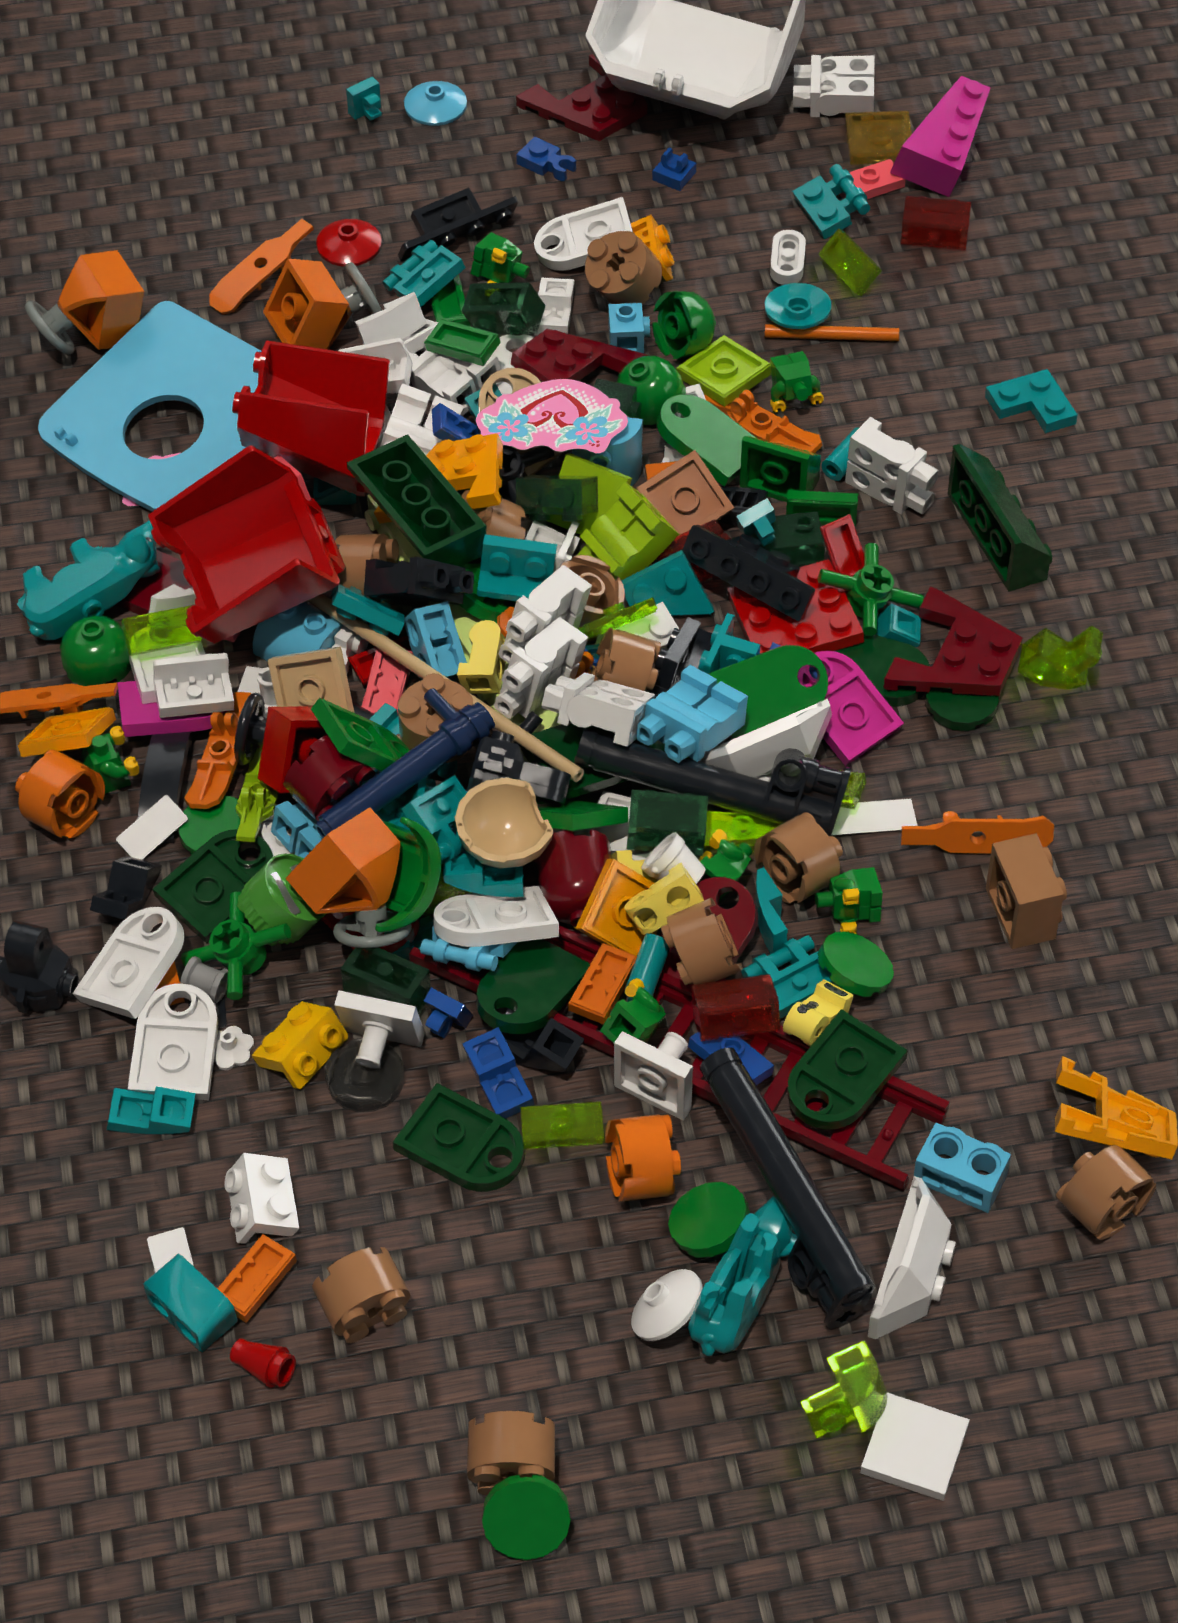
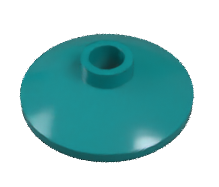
(798, 306)

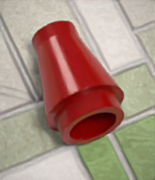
(265, 1362)

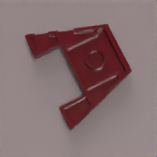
(592, 110)
(567, 356)
(972, 658)

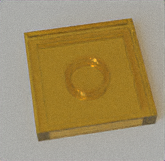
(876, 135)

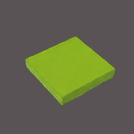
(724, 370)
(608, 483)

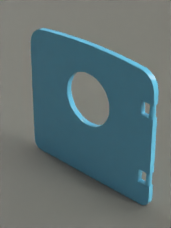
(158, 360)

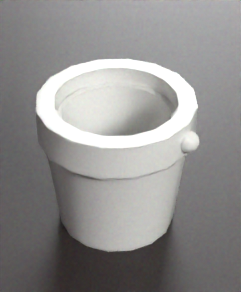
(669, 854)

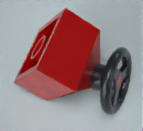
(282, 735)

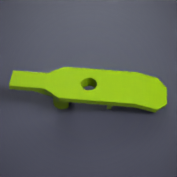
(255, 802)

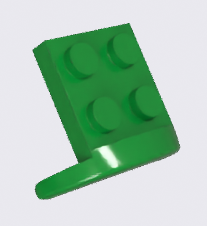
(415, 875)

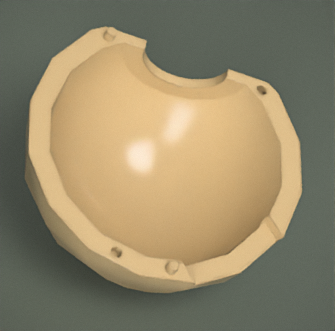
(502, 823)

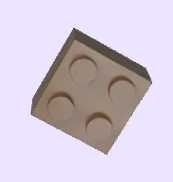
(1025, 890)

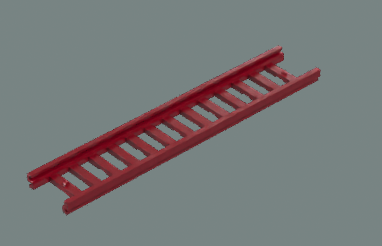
(904, 1095)

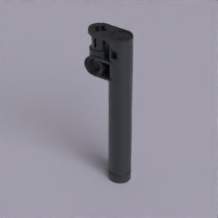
(783, 797)
(822, 1253)

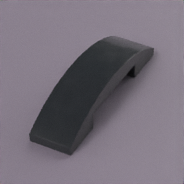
(164, 770)

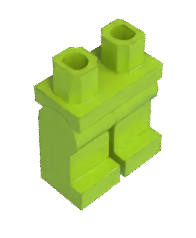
(628, 534)

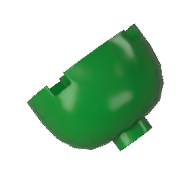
(683, 324)
(655, 383)
(95, 651)

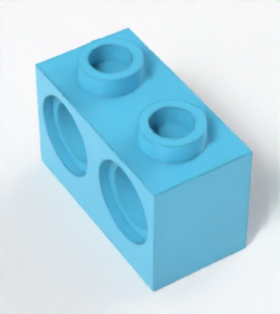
(435, 638)
(958, 1174)

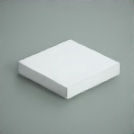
(915, 1447)

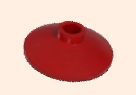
(348, 242)

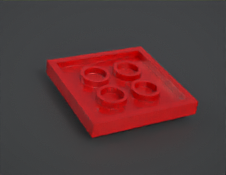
(825, 627)

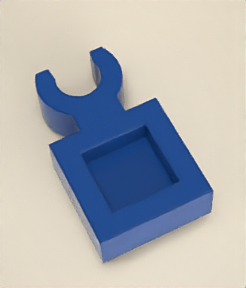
(544, 157)

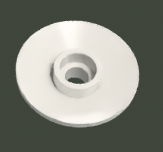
(666, 1305)

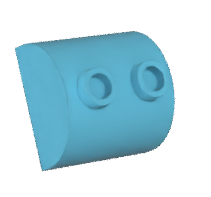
(623, 452)
(295, 631)

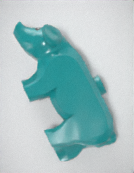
(89, 585)
(741, 1280)

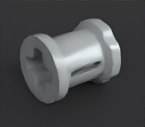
(206, 978)

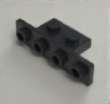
(453, 217)
(751, 569)
(684, 650)

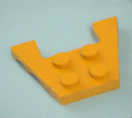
(467, 465)
(1119, 1120)

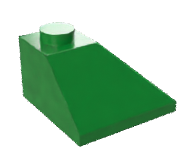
(777, 467)

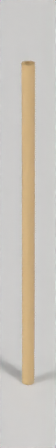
(422, 669)

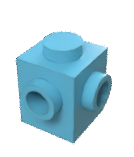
(628, 326)

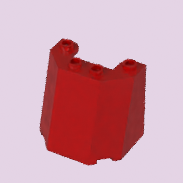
(314, 409)
(247, 544)

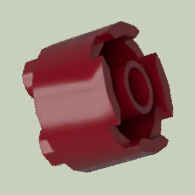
(325, 777)

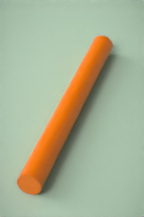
(833, 333)

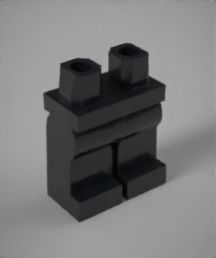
(417, 582)

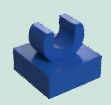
(674, 170)
(445, 1012)

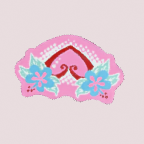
(554, 415)

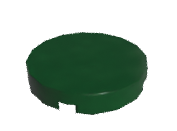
(960, 710)

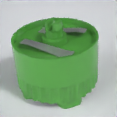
(272, 901)

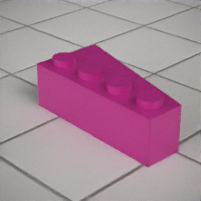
(942, 141)

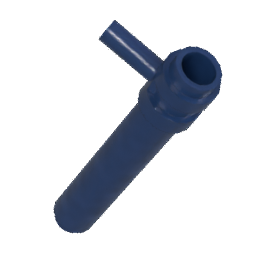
(451, 739)

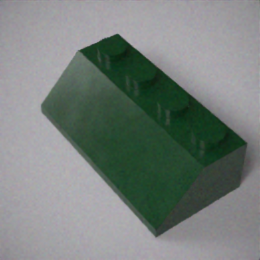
(421, 502)
(997, 520)

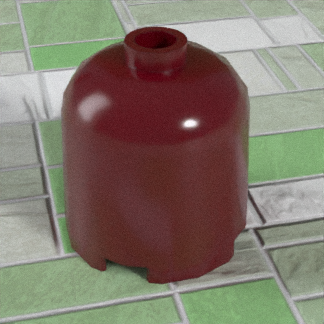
(570, 871)

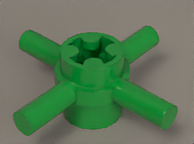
(870, 589)
(238, 947)

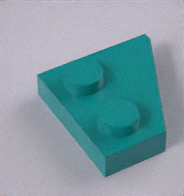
(669, 582)

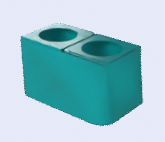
(190, 1302)

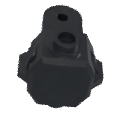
(501, 758)
(34, 970)

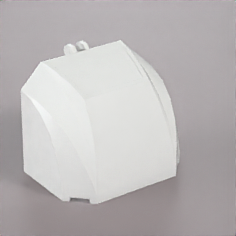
(692, 53)

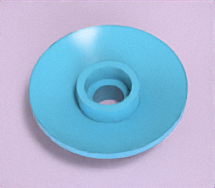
(435, 103)

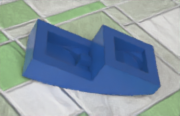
(498, 1073)

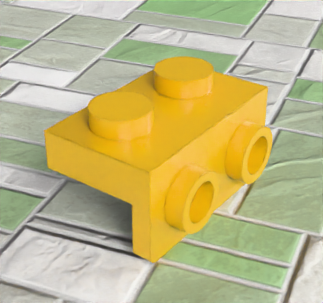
(301, 1043)

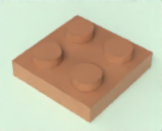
(687, 494)

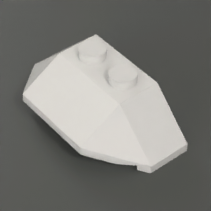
(757, 750)
(913, 1264)

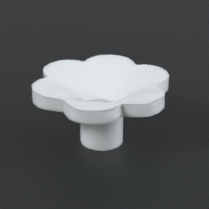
(232, 1048)

